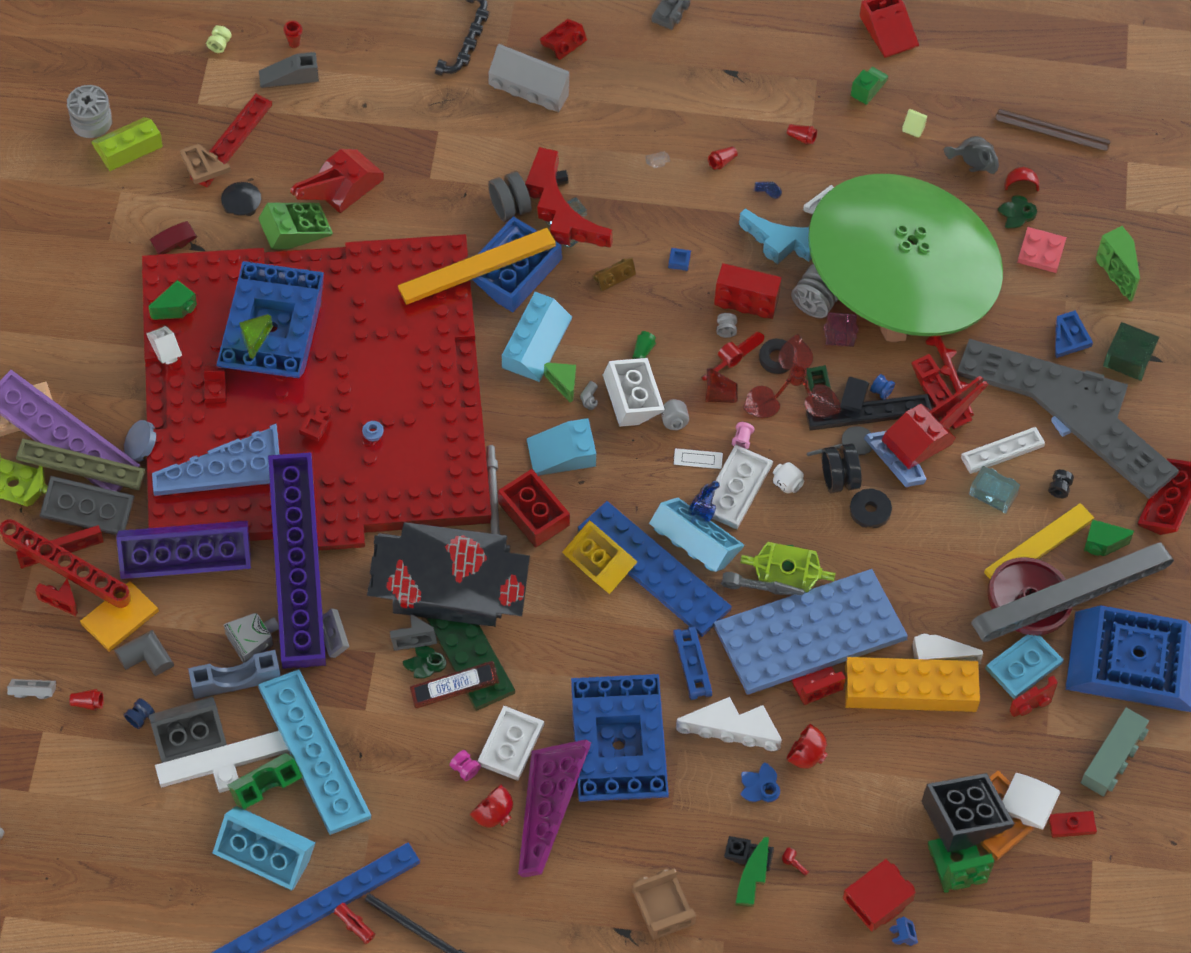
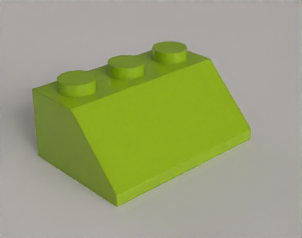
(128, 143)

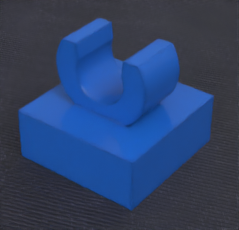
(906, 932)

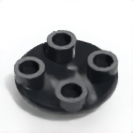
(241, 198)

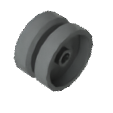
(509, 196)

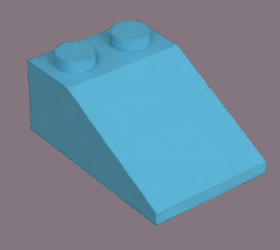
(563, 448)

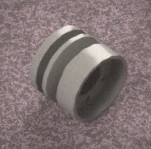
(89, 111)
(813, 295)

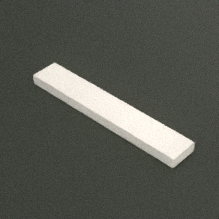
(205, 762)

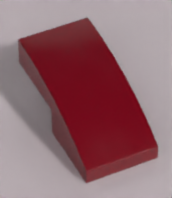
(175, 236)

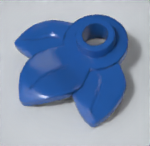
(758, 783)

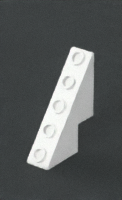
(724, 722)

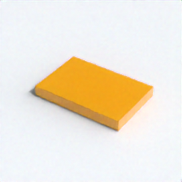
(114, 624)

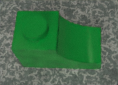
(868, 84)

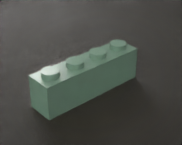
(1115, 751)

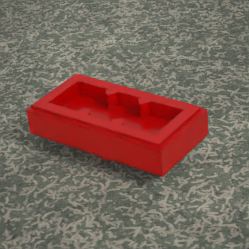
(1072, 824)

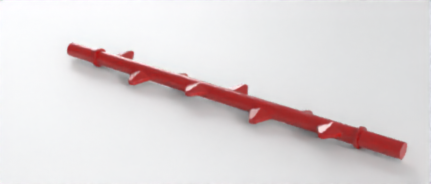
(948, 368)

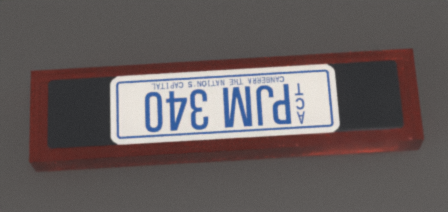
(454, 684)

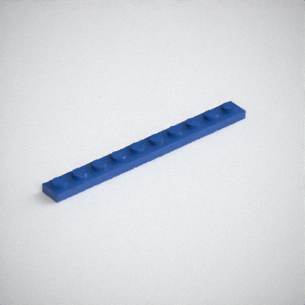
(324, 902)

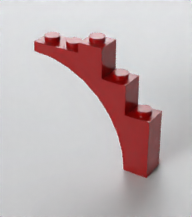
(566, 222)

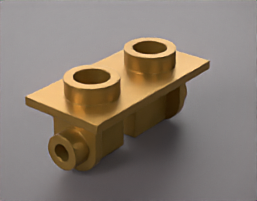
(617, 273)

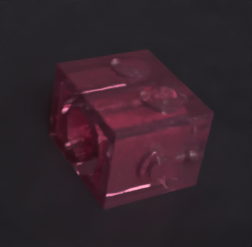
(840, 329)

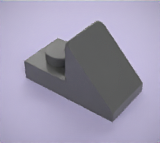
(419, 635)

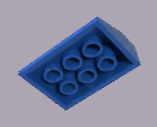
(516, 281)

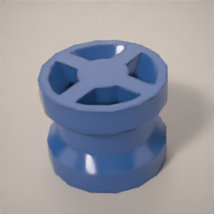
(882, 386)

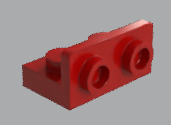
(564, 38)

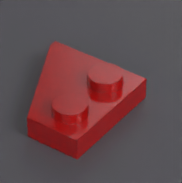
(1034, 698)

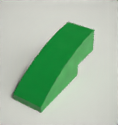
(753, 874)

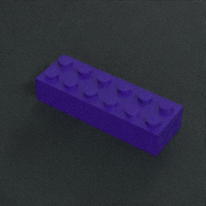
(184, 549)

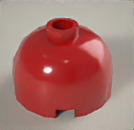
(808, 749)
(494, 808)

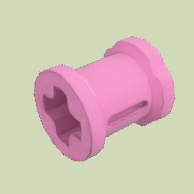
(743, 434)

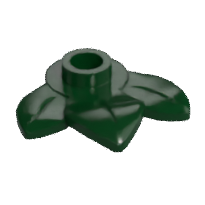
(1016, 212)
(425, 662)

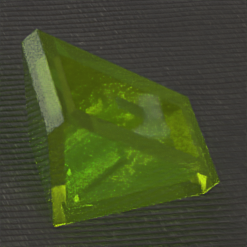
(255, 332)

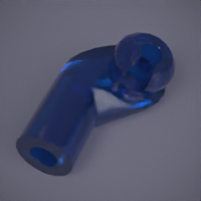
(770, 188)

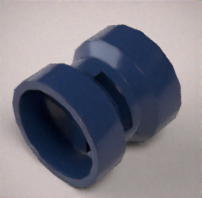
(139, 713)

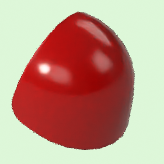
(1021, 174)

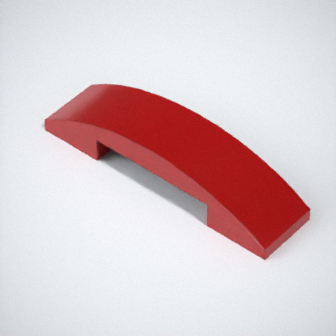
(933, 385)

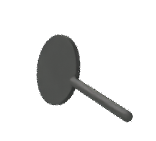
(852, 435)

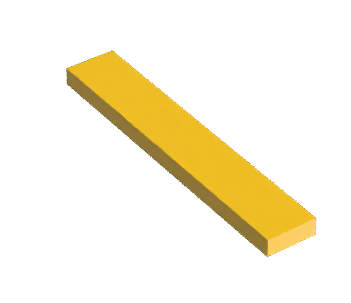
(1048, 538)

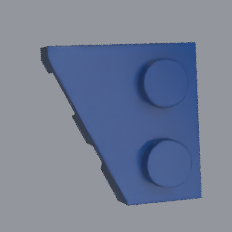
(1070, 334)

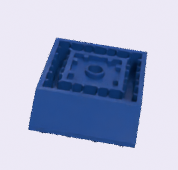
(292, 301)
(1105, 661)
(627, 712)

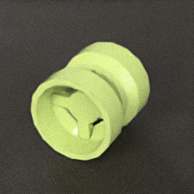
(219, 38)

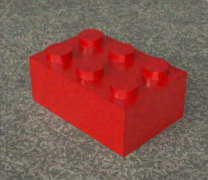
(747, 291)
(533, 508)

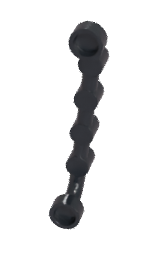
(469, 43)

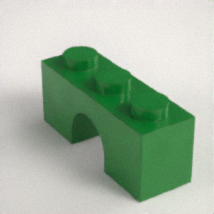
(250, 787)

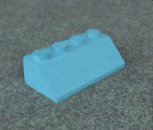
(536, 337)
(699, 538)
(263, 847)

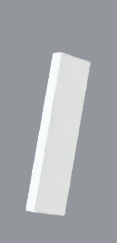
(1003, 450)

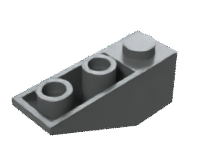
(292, 70)

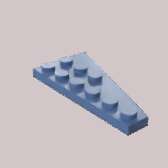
(226, 466)

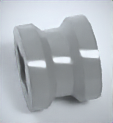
(726, 325)

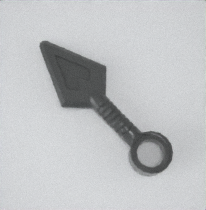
(734, 581)

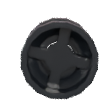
(1061, 481)

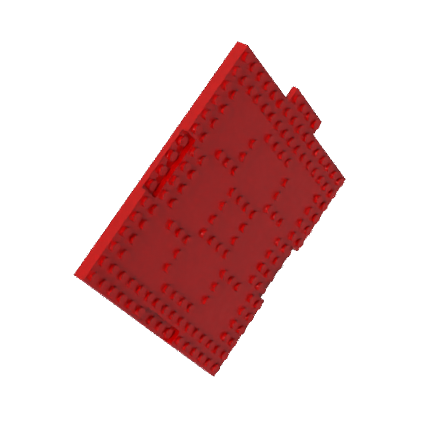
(366, 362)

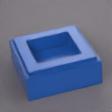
(679, 259)

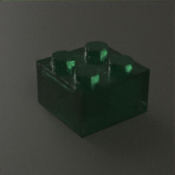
(1131, 351)

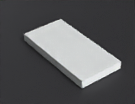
(739, 484)

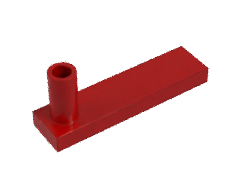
(71, 543)

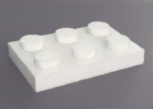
(510, 743)

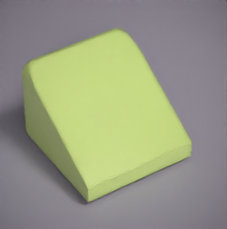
(914, 123)

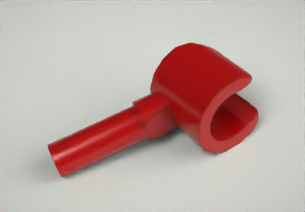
(789, 859)

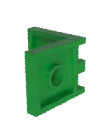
(960, 875)

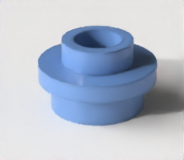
(372, 435)

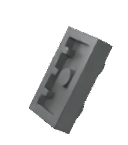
(670, 12)

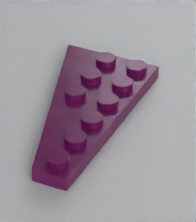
(549, 790)

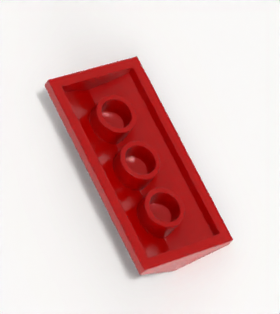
(1169, 505)

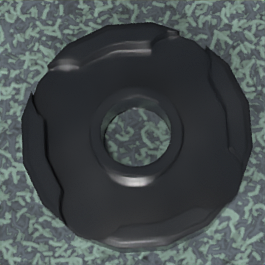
(874, 498)

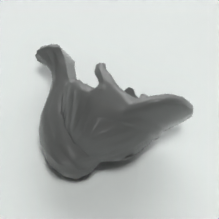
(976, 153)

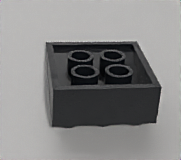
(965, 811)

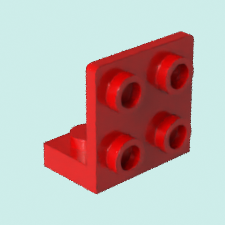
(818, 684)

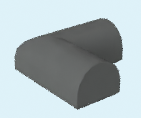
(146, 648)

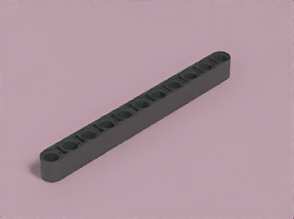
(1072, 592)

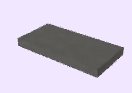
(86, 506)

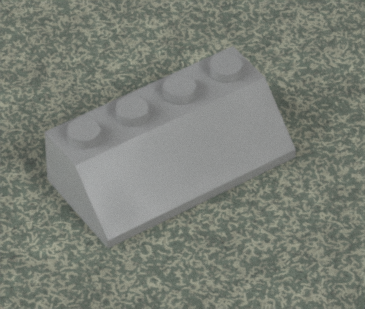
(529, 78)

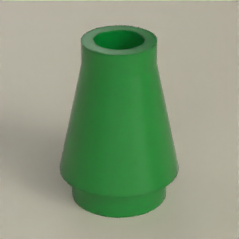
(644, 344)

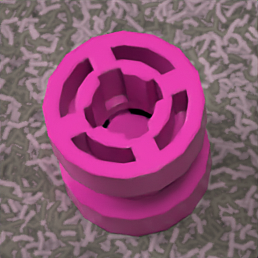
(465, 765)

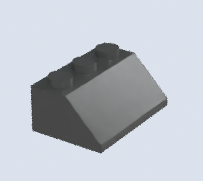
(187, 729)

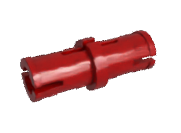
(354, 923)

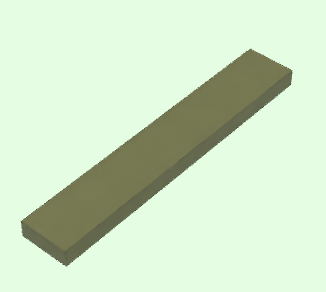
(80, 464)

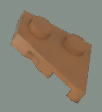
(202, 164)

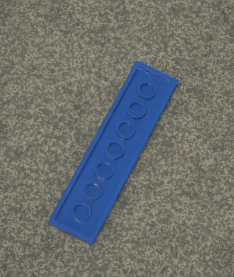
(661, 572)

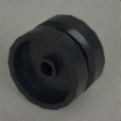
(841, 468)

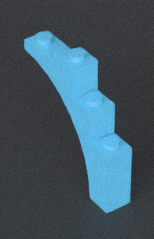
(777, 238)

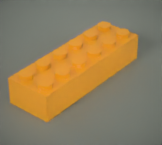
(912, 684)

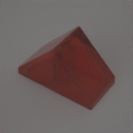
(720, 388)

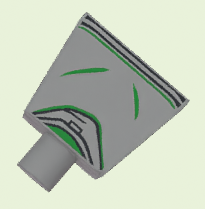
(250, 635)

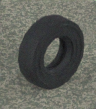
(764, 358)

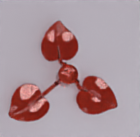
(797, 358)

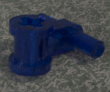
(702, 502)

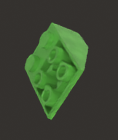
(293, 224)
(1119, 260)

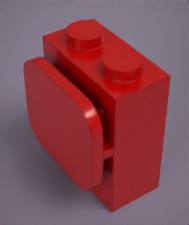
(879, 895)

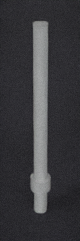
(492, 467)

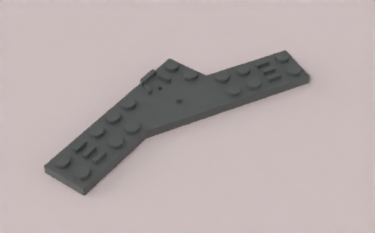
(1081, 401)

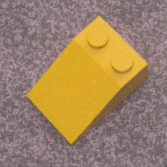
(599, 557)

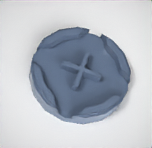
(140, 440)

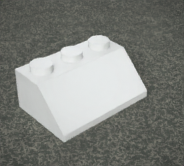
(632, 391)

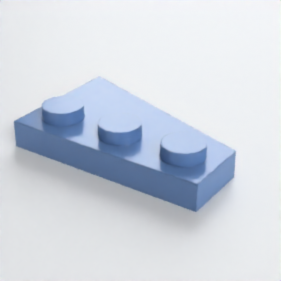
(908, 477)

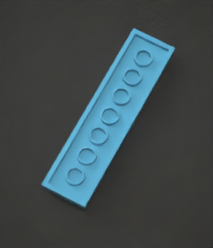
(314, 752)

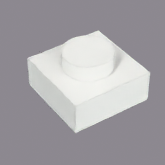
(225, 776)

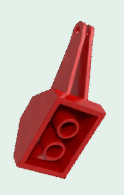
(341, 180)
(920, 432)

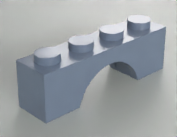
(212, 680)

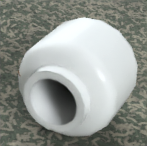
(788, 477)

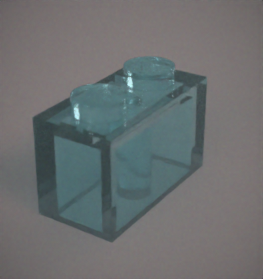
(994, 489)

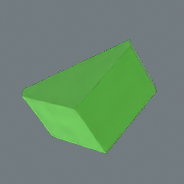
(562, 378)

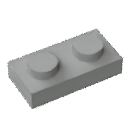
(334, 633)
(40, 688)

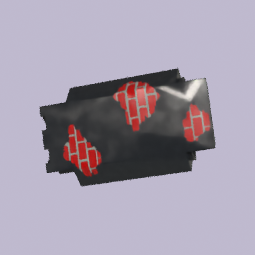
(449, 574)

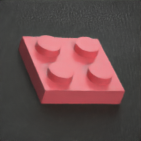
(1041, 250)

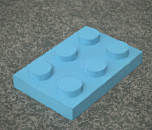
(1024, 664)

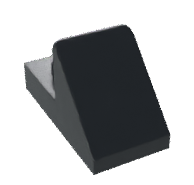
(854, 394)

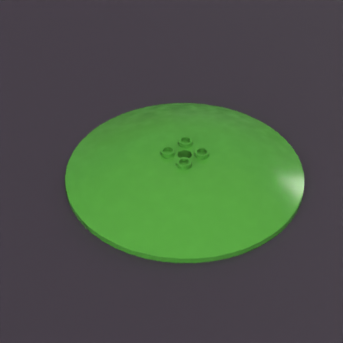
(911, 289)

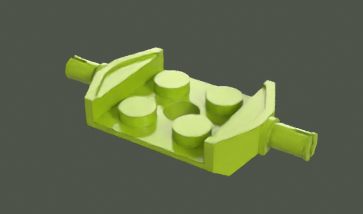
(30, 483)
(806, 566)

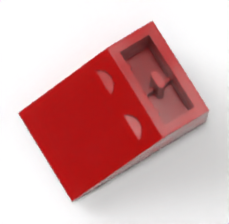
(889, 25)

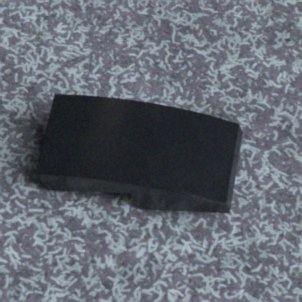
(741, 849)

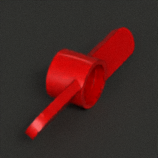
(732, 354)

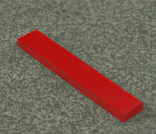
(239, 130)

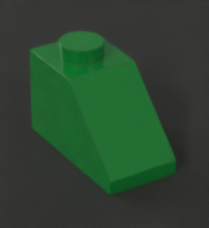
(173, 303)
(1106, 538)

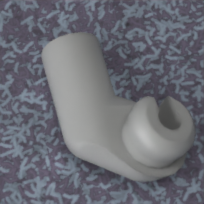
(587, 396)

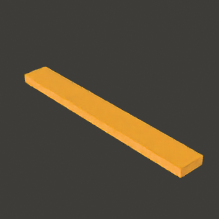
(476, 266)

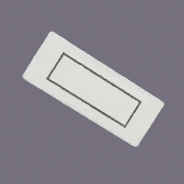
(698, 458)

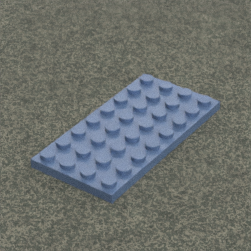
(809, 631)

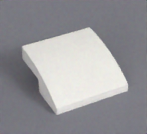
(1030, 800)

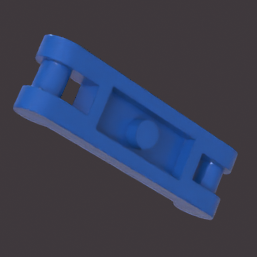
(692, 662)

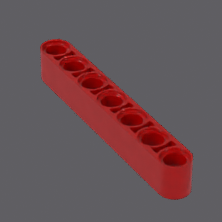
(72, 570)

